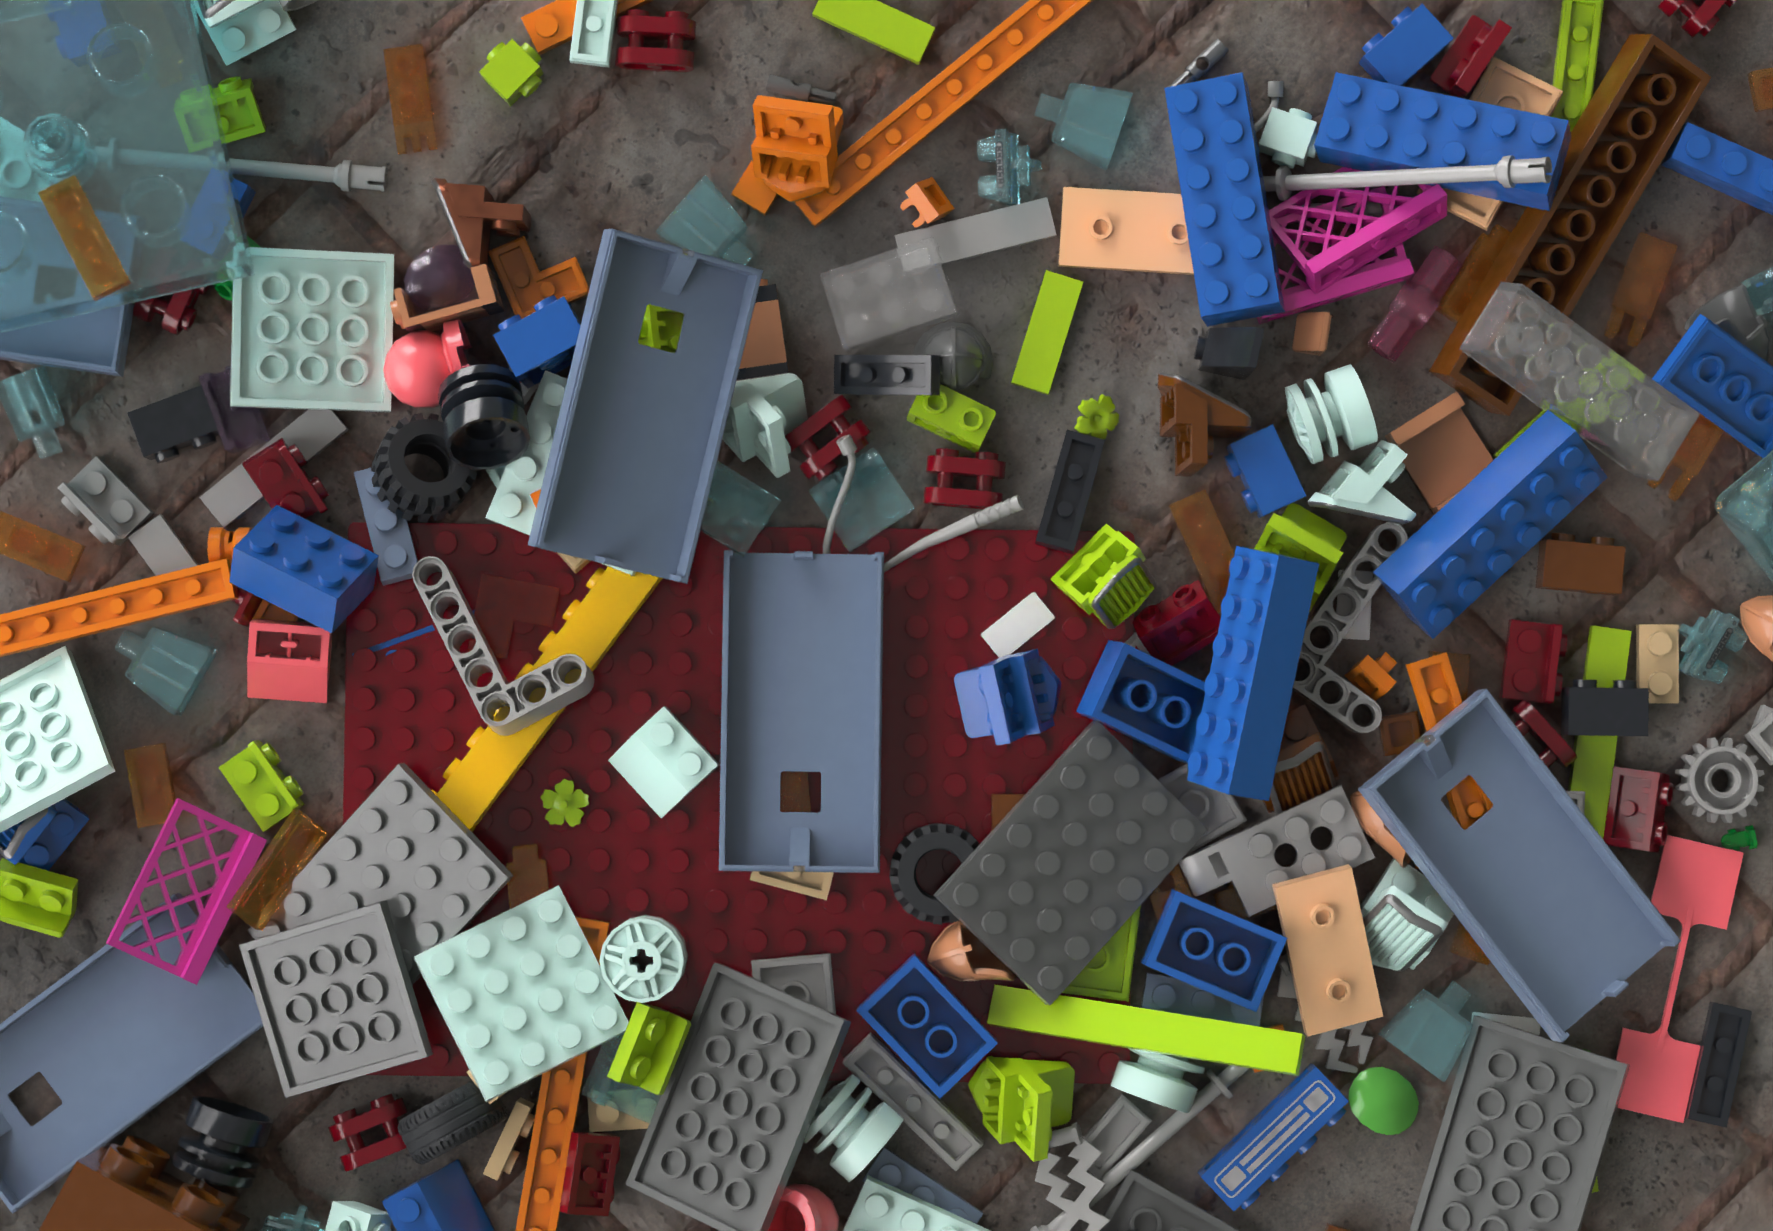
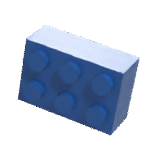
(540, 340)
(303, 568)
(1144, 700)
(1214, 950)
(927, 1025)

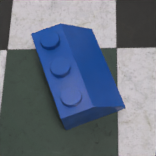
(438, 1203)

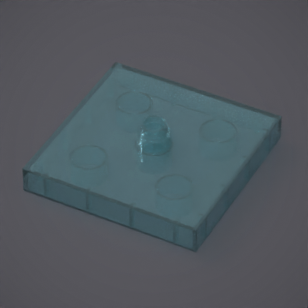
(134, 115)

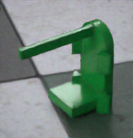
(1735, 840)

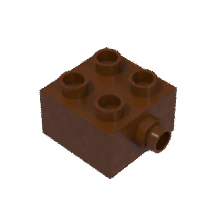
(132, 1192)

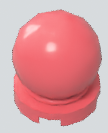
(422, 362)
(804, 1209)

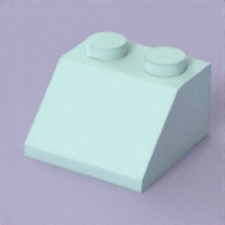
(663, 761)

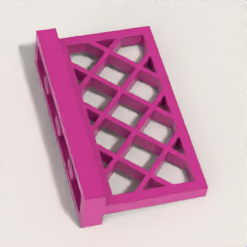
(1367, 242)
(1365, 279)
(212, 914)

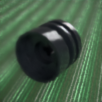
(483, 417)
(220, 1150)

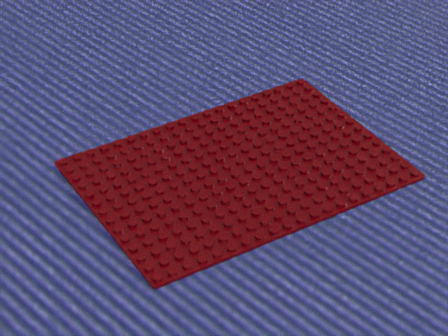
(670, 655)

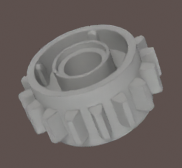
(1741, 780)

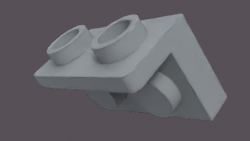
(105, 502)

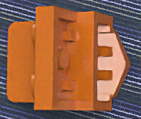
(795, 145)

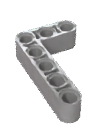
(1337, 628)
(482, 659)

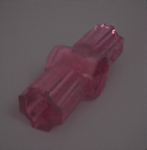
(1414, 304)

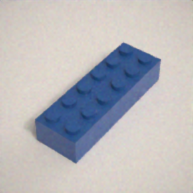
(1402, 127)
(1224, 199)
(1490, 524)
(1252, 673)

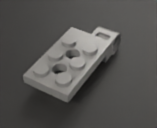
(1249, 856)

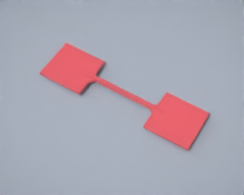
(1695, 887)

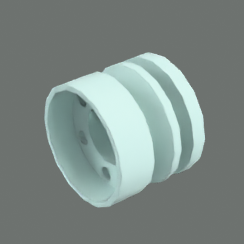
(1330, 414)
(660, 941)
(1158, 1079)
(852, 1127)

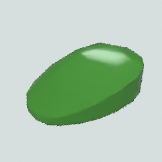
(1383, 1100)

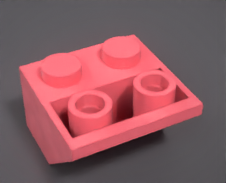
(288, 661)

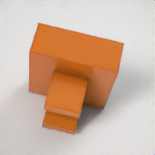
(928, 200)
(1373, 676)

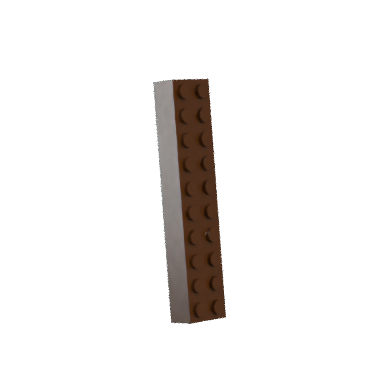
(1602, 178)

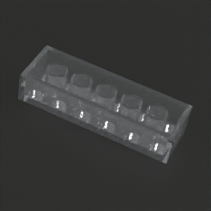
(1579, 380)

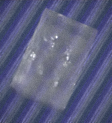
(890, 294)

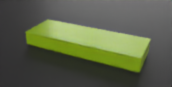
(878, 25)
(1047, 332)

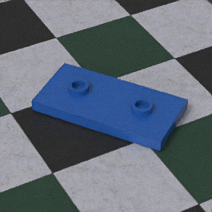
(1723, 383)

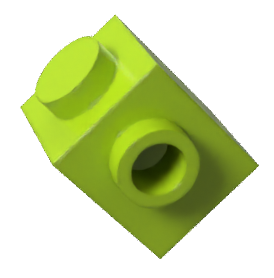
(513, 70)

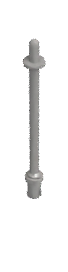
(1507, 172)
(343, 175)
(1163, 1133)

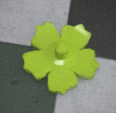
(1097, 417)
(564, 803)

